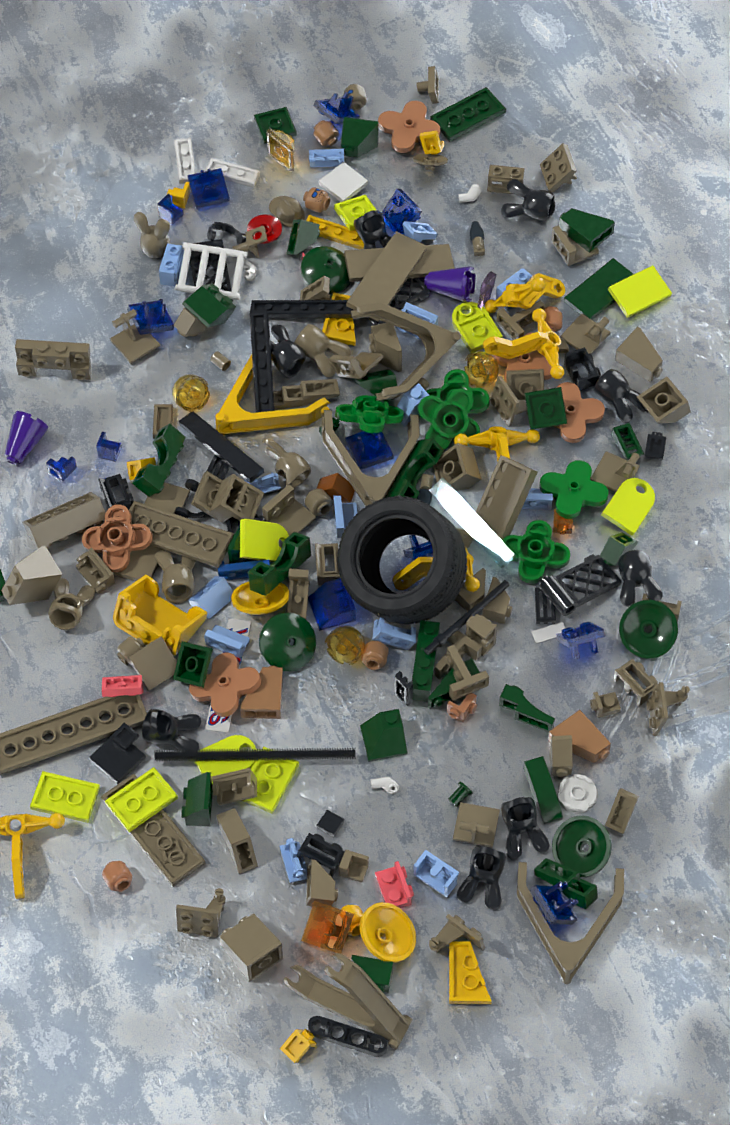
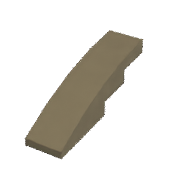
(305, 393)

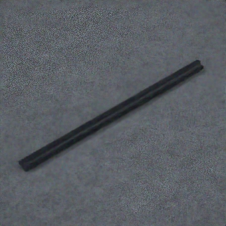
(223, 755)

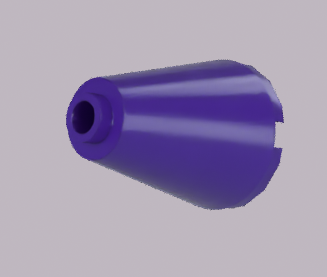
(454, 283)
(23, 436)

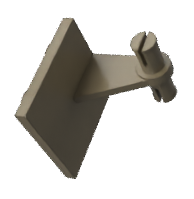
(586, 333)
(129, 341)
(506, 402)
(615, 470)
(658, 704)
(476, 824)
(201, 920)
(453, 930)

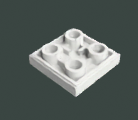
(343, 182)

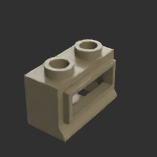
(504, 175)
(322, 575)
(482, 632)
(632, 685)

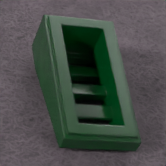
(622, 430)

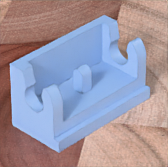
(394, 635)

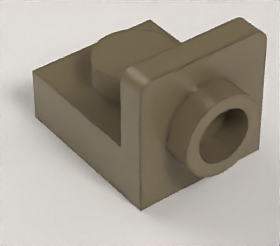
(605, 704)

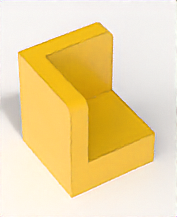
(180, 196)
(134, 466)

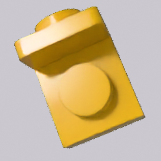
(431, 142)
(298, 1044)

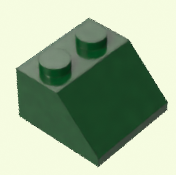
(210, 305)
(198, 800)

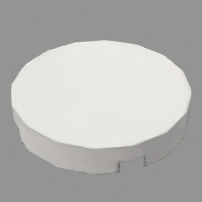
(577, 794)

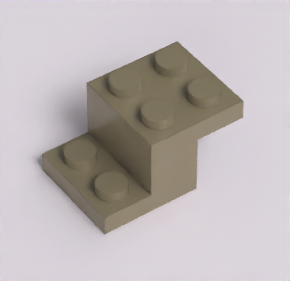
(227, 497)

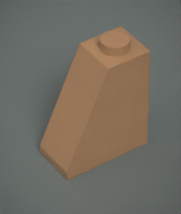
(267, 699)
(586, 738)

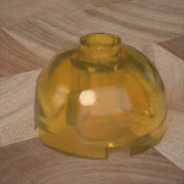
(481, 369)
(190, 392)
(345, 644)

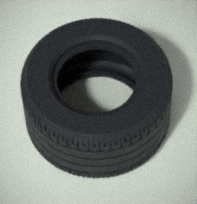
(370, 535)

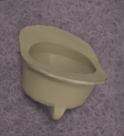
(286, 210)

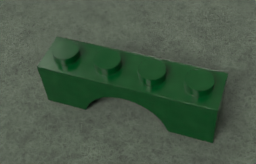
(168, 445)
(423, 456)
(294, 552)
(424, 664)

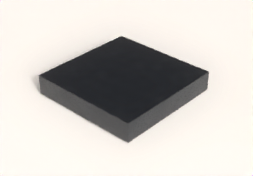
(115, 760)

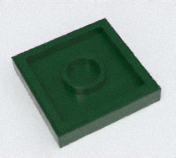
(276, 120)
(545, 408)

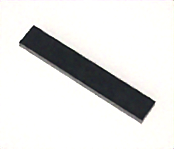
(302, 308)
(262, 361)
(221, 447)

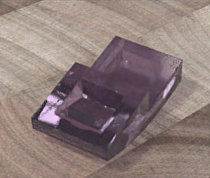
(486, 289)

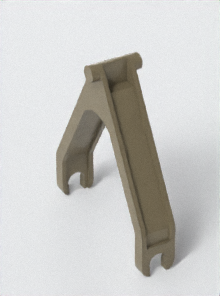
(435, 339)
(367, 487)
(567, 955)
(363, 1004)

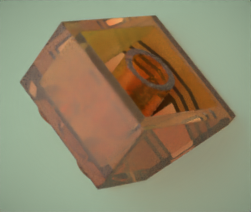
(326, 927)

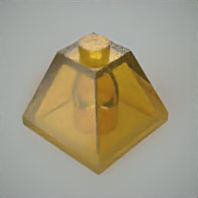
(281, 148)

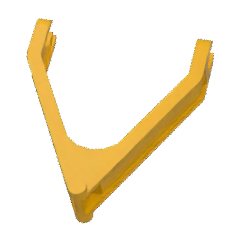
(236, 420)

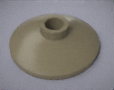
(430, 161)

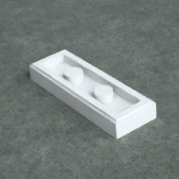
(184, 159)
(235, 173)

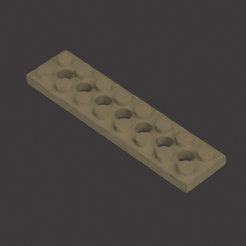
(78, 737)

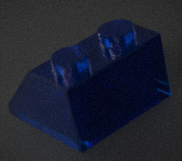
(332, 605)

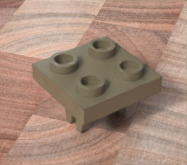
(558, 168)

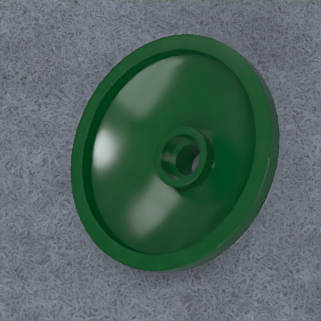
(315, 266)
(633, 629)
(275, 641)
(570, 842)

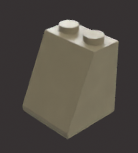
(32, 578)
(251, 946)

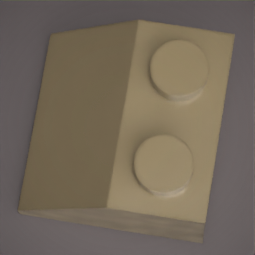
(385, 341)
(664, 402)
(458, 467)

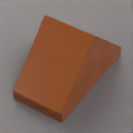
(337, 486)

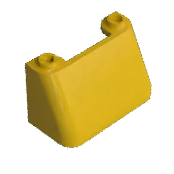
(149, 616)

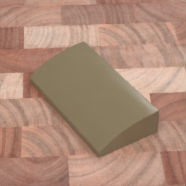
(505, 495)

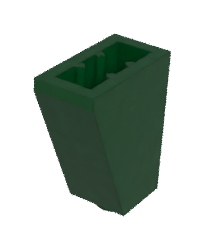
(586, 228)

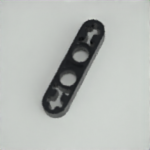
(345, 1039)

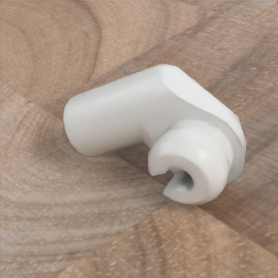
(471, 196)
(250, 270)
(386, 783)

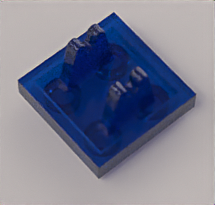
(336, 108)
(208, 187)
(400, 209)
(151, 317)
(369, 449)
(417, 550)
(585, 633)
(553, 903)

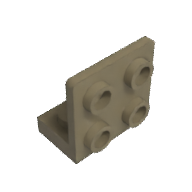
(569, 249)
(355, 366)
(288, 511)

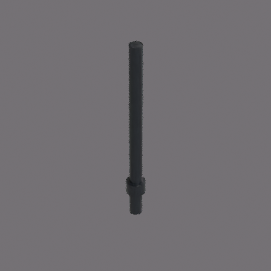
(441, 639)

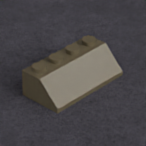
(65, 520)

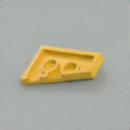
(340, 328)
(465, 978)

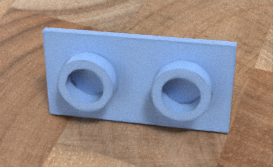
(326, 157)
(267, 483)
(295, 869)

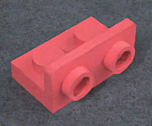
(122, 686)
(394, 886)

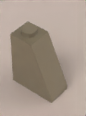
(639, 356)
(237, 840)

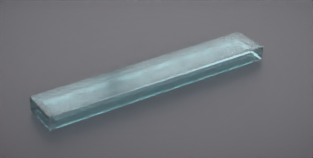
(472, 523)

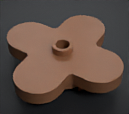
(407, 125)
(531, 360)
(578, 413)
(117, 538)
(226, 684)

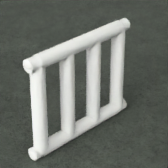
(223, 252)

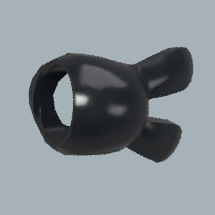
(536, 203)
(371, 229)
(286, 352)
(615, 389)
(635, 572)
(163, 728)
(520, 817)
(487, 867)

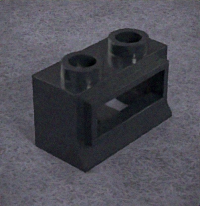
(581, 356)
(112, 481)
(319, 842)

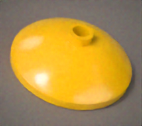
(257, 604)
(387, 932)

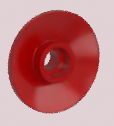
(272, 226)

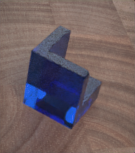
(168, 210)
(108, 449)
(61, 468)

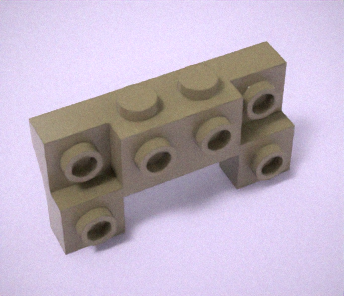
(53, 355)

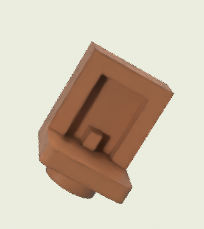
(461, 712)

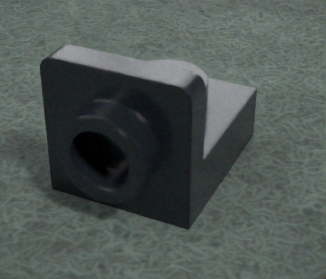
(655, 445)

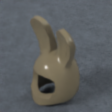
(153, 237)
(316, 343)
(289, 464)
(176, 575)
(66, 607)

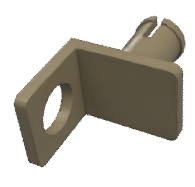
(251, 244)

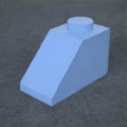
(410, 401)

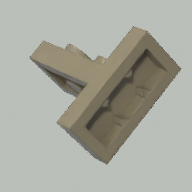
(514, 324)
(298, 591)
(464, 646)
(465, 682)

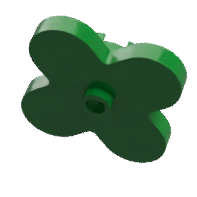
(459, 379)
(457, 408)
(369, 413)
(574, 489)
(537, 551)

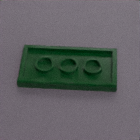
(468, 114)
(593, 294)

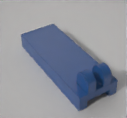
(237, 570)

